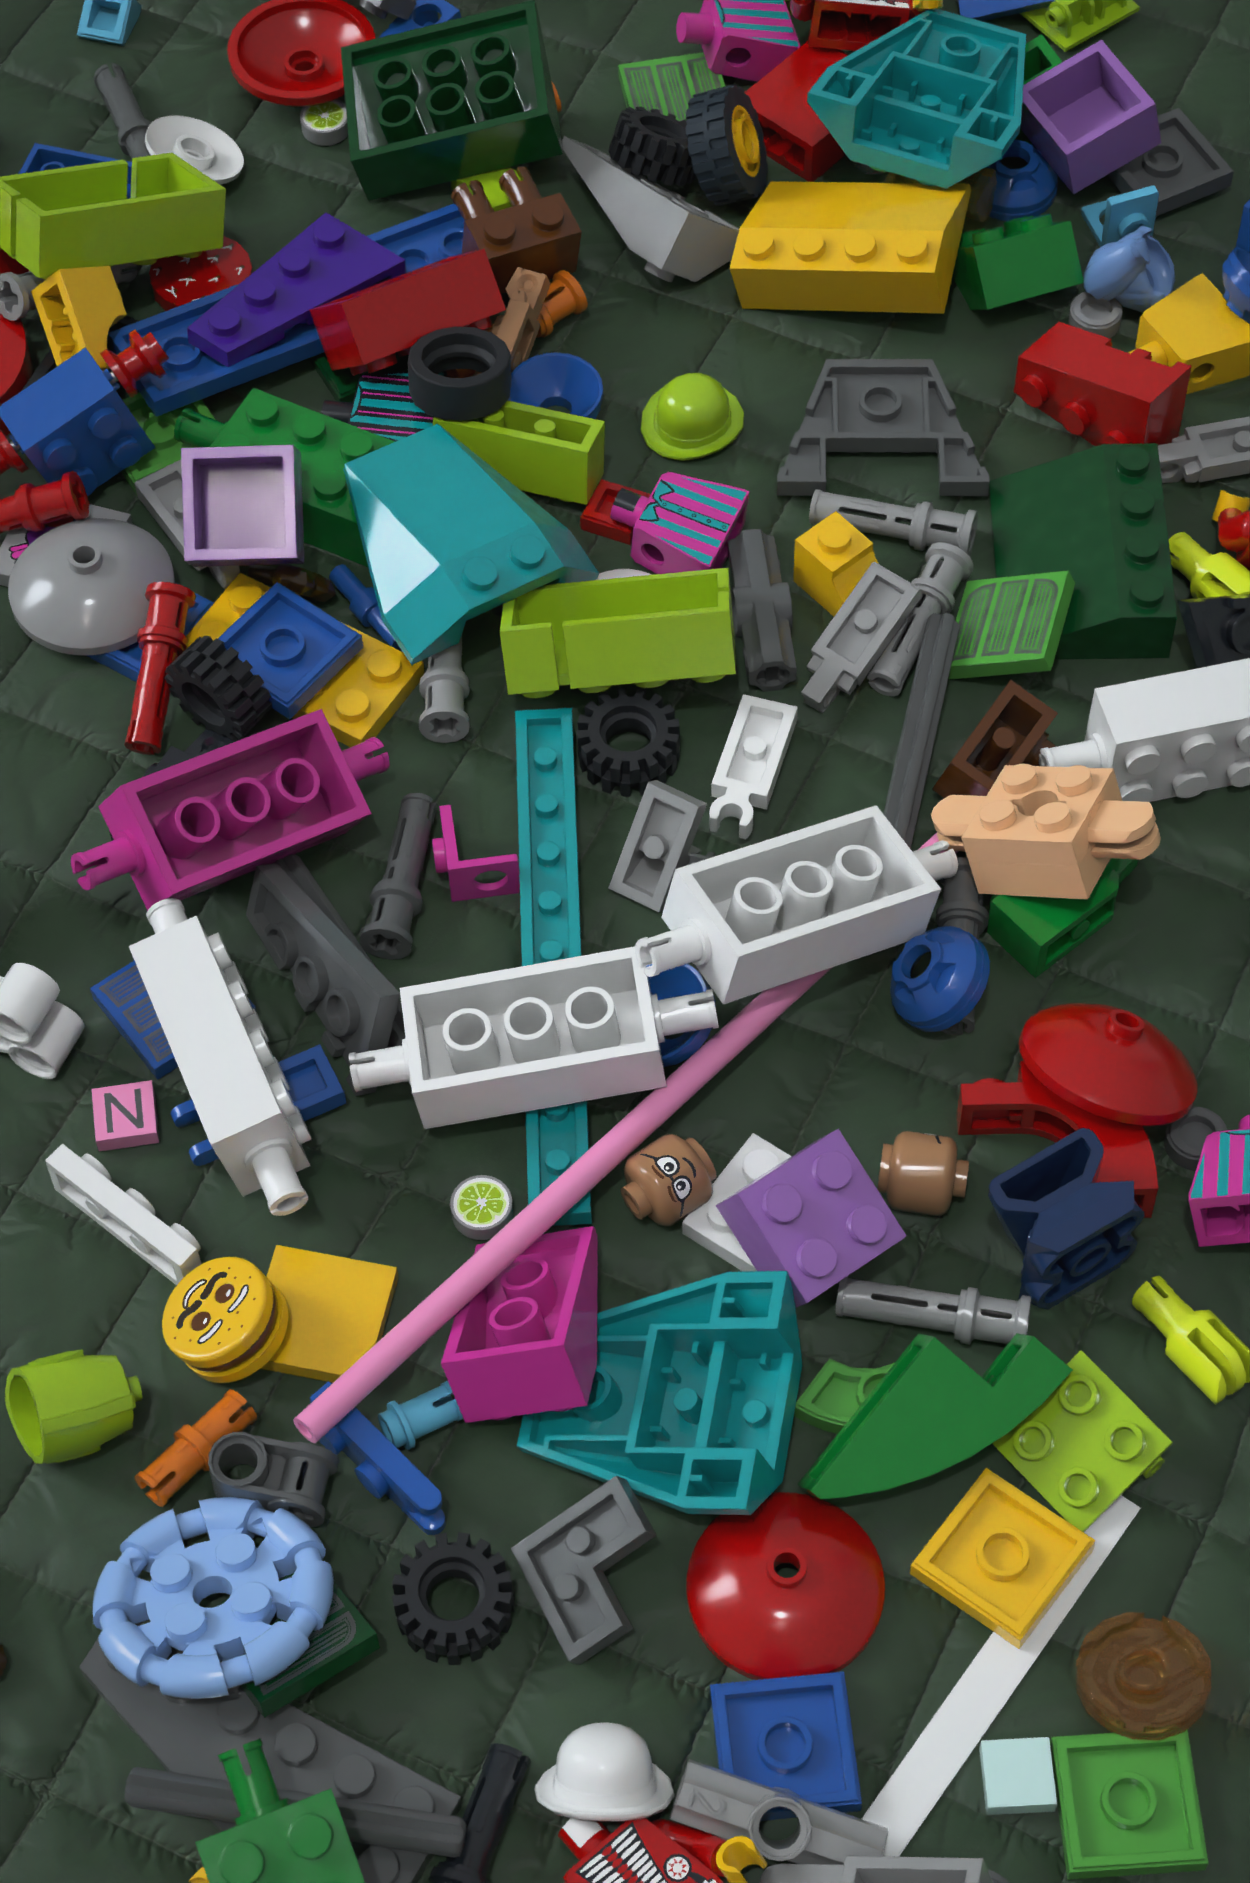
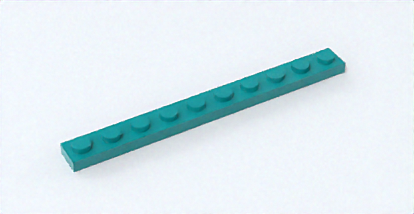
(550, 917)

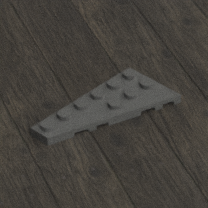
(298, 1748)

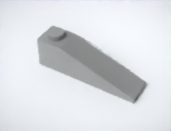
(653, 219)

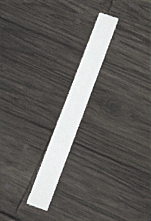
(978, 1700)

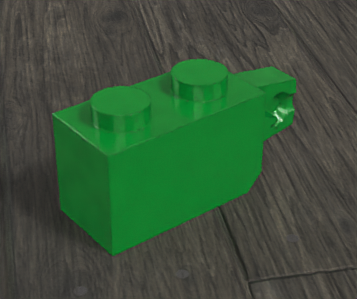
(1047, 928)

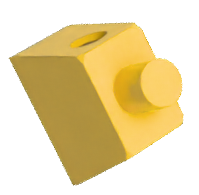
(1197, 330)

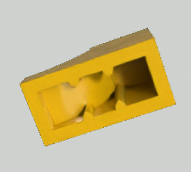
(78, 311)
(831, 561)

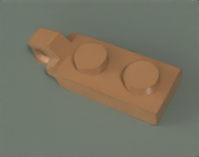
(520, 323)

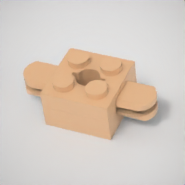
(1046, 830)

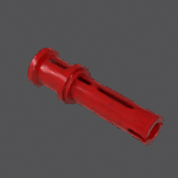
(39, 505)
(161, 643)

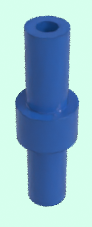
(362, 601)

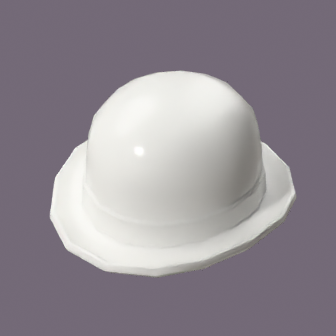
(604, 1776)

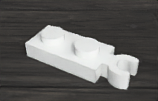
(751, 761)

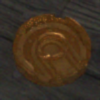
(1143, 1676)

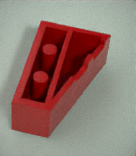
(1102, 390)

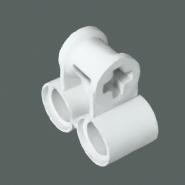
(32, 1024)

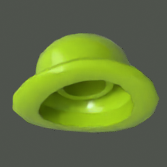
(691, 418)

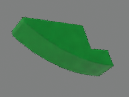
(933, 1415)

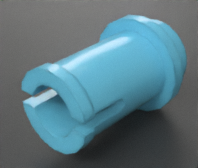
(419, 1416)

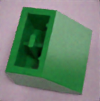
(1016, 264)

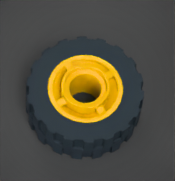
(726, 145)

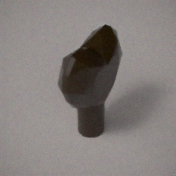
(298, 580)

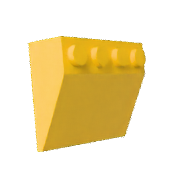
(850, 247)

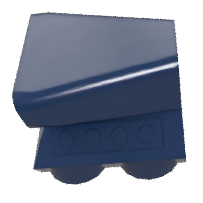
(1064, 1219)

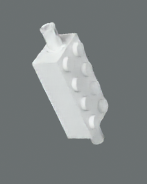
(1168, 733)
(797, 904)
(532, 1038)
(224, 1056)

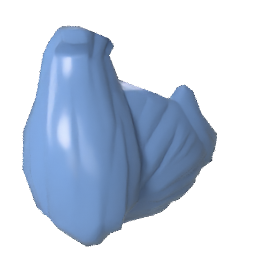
(1131, 271)

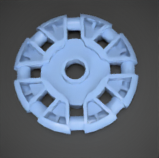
(222, 1565)

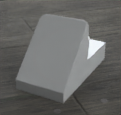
(657, 844)

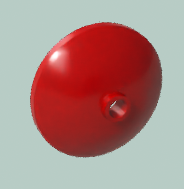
(293, 49)
(1109, 1063)
(781, 1624)

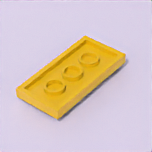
(358, 697)

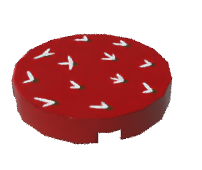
(183, 280)

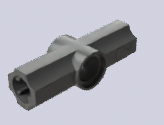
(761, 610)

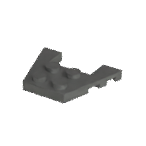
(881, 409)

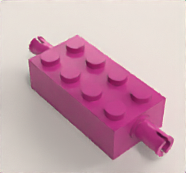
(232, 810)

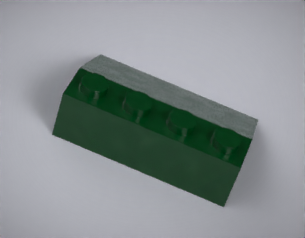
(450, 101)
(1106, 526)

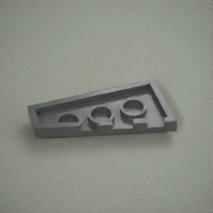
(326, 967)

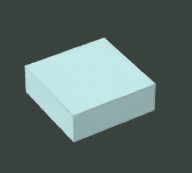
(1017, 1776)

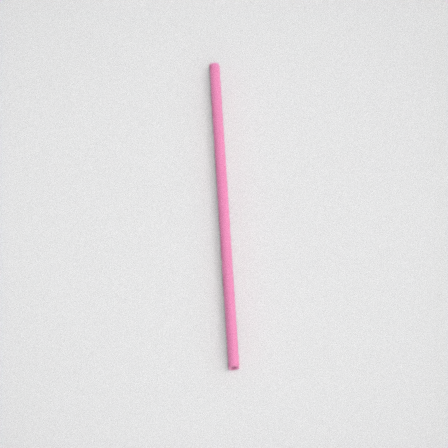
(548, 1207)

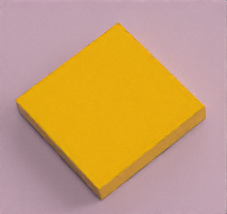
(333, 1309)
(1002, 1557)

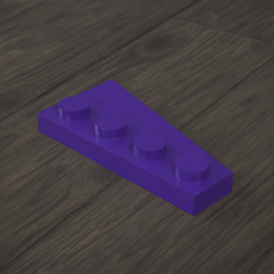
(308, 272)

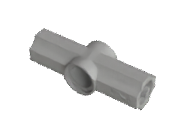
(734, 1806)

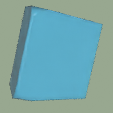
(108, 20)

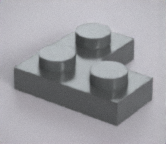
(568, 1564)

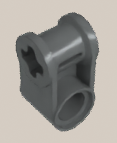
(284, 1474)

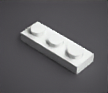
(123, 1214)

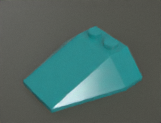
(927, 98)
(451, 539)
(687, 1396)

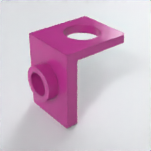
(462, 873)

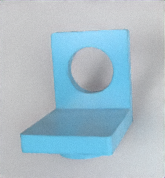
(1122, 214)

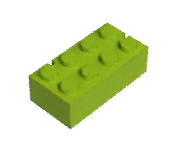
(85, 219)
(619, 633)

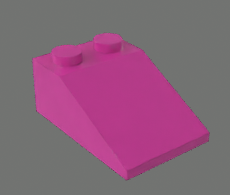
(529, 1333)

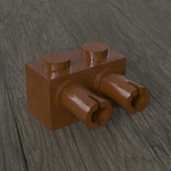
(529, 235)
(1006, 735)

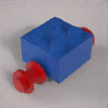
(77, 417)

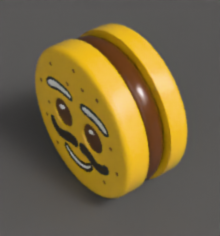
(225, 1319)

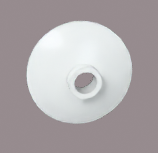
(197, 144)

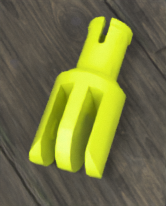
(1209, 574)
(1196, 1341)

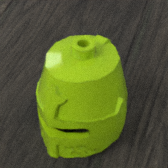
(70, 1404)

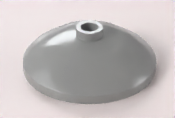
(87, 585)

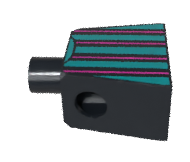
(382, 406)

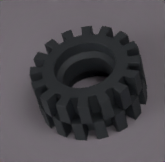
(652, 146)
(218, 688)
(621, 716)
(466, 1634)

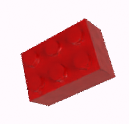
(390, 317)

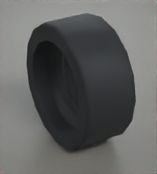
(459, 397)

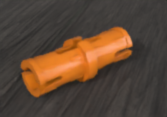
(192, 1448)

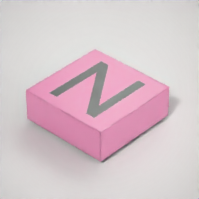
(125, 1115)

